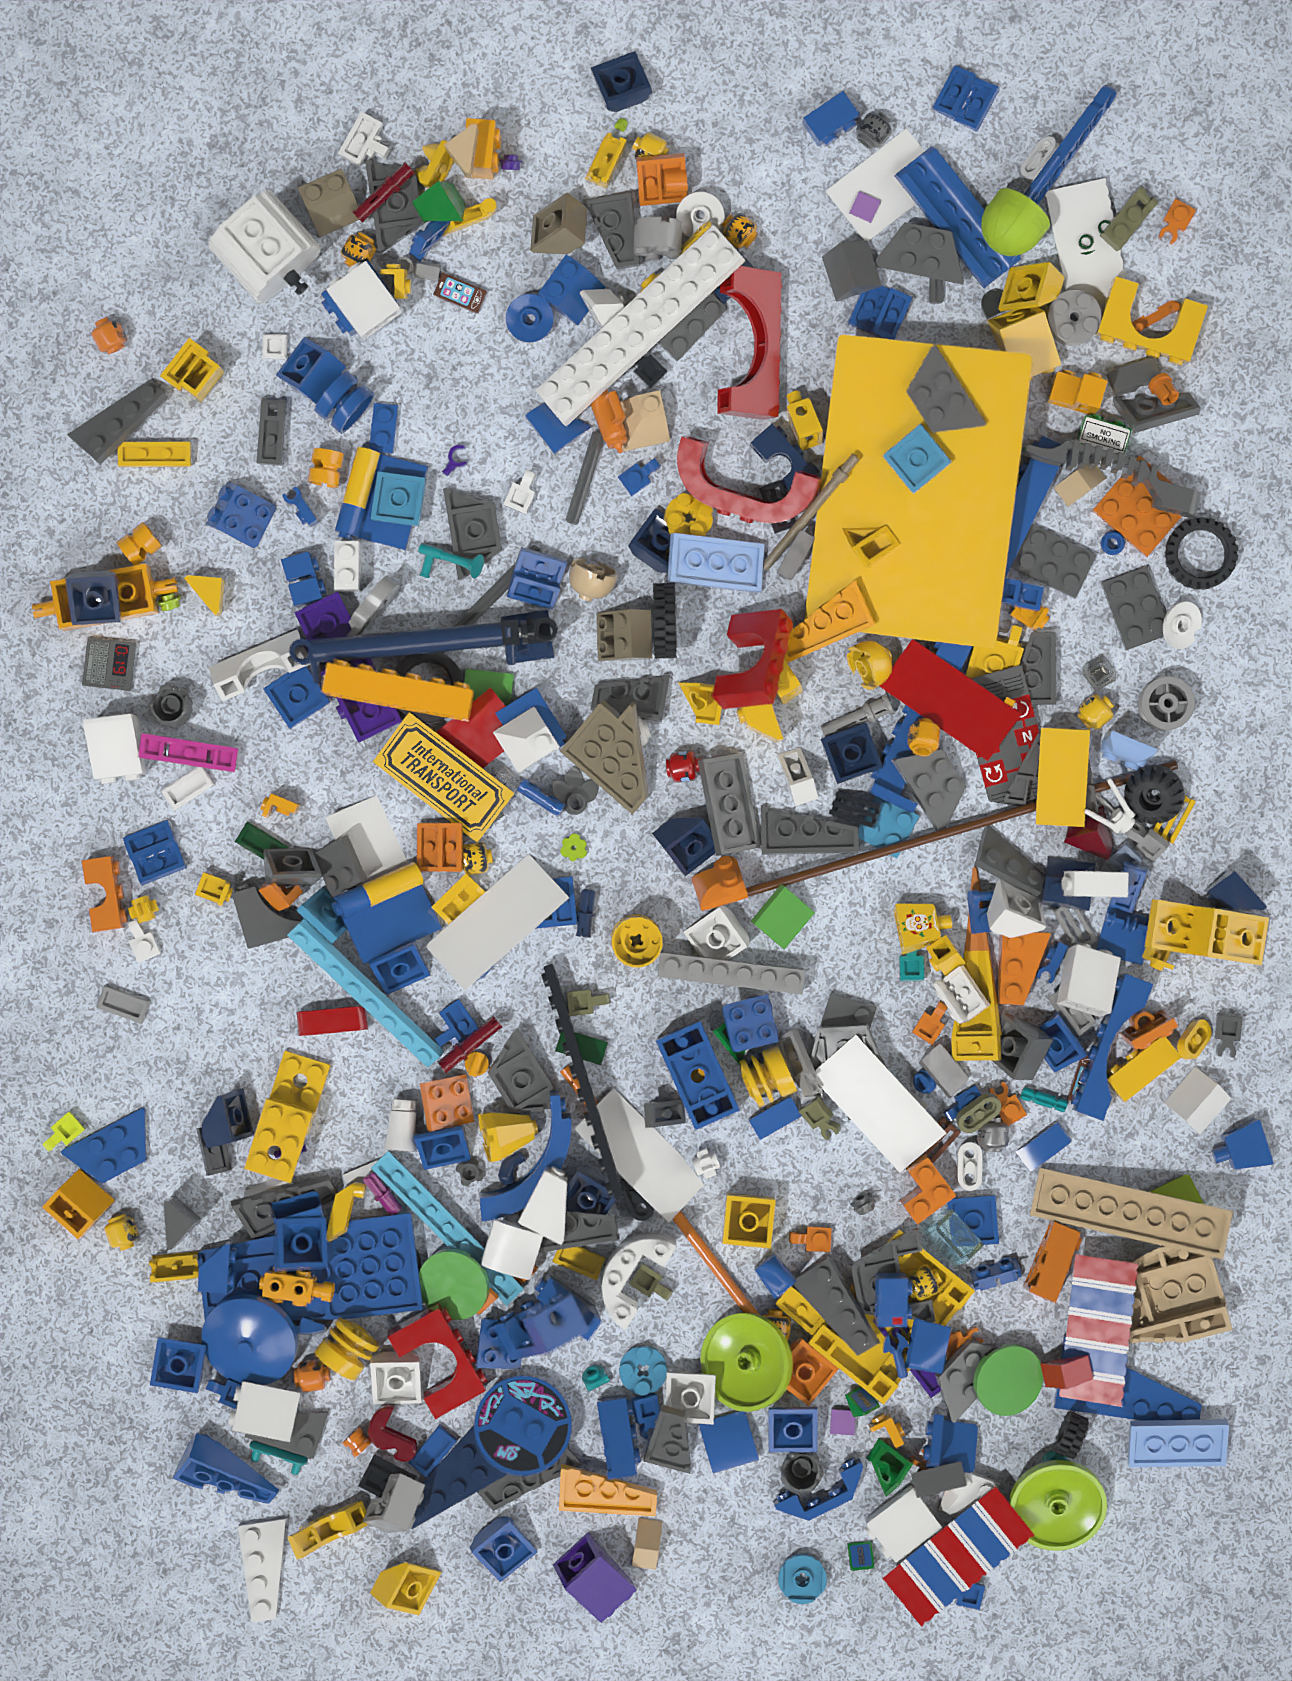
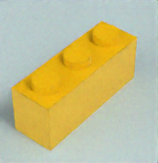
(1141, 1068)

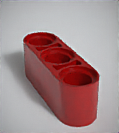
(332, 1020)

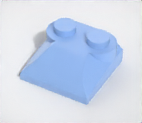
(1128, 750)

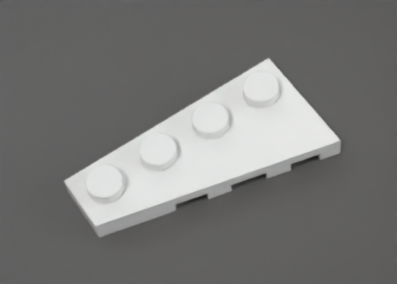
(262, 1562)

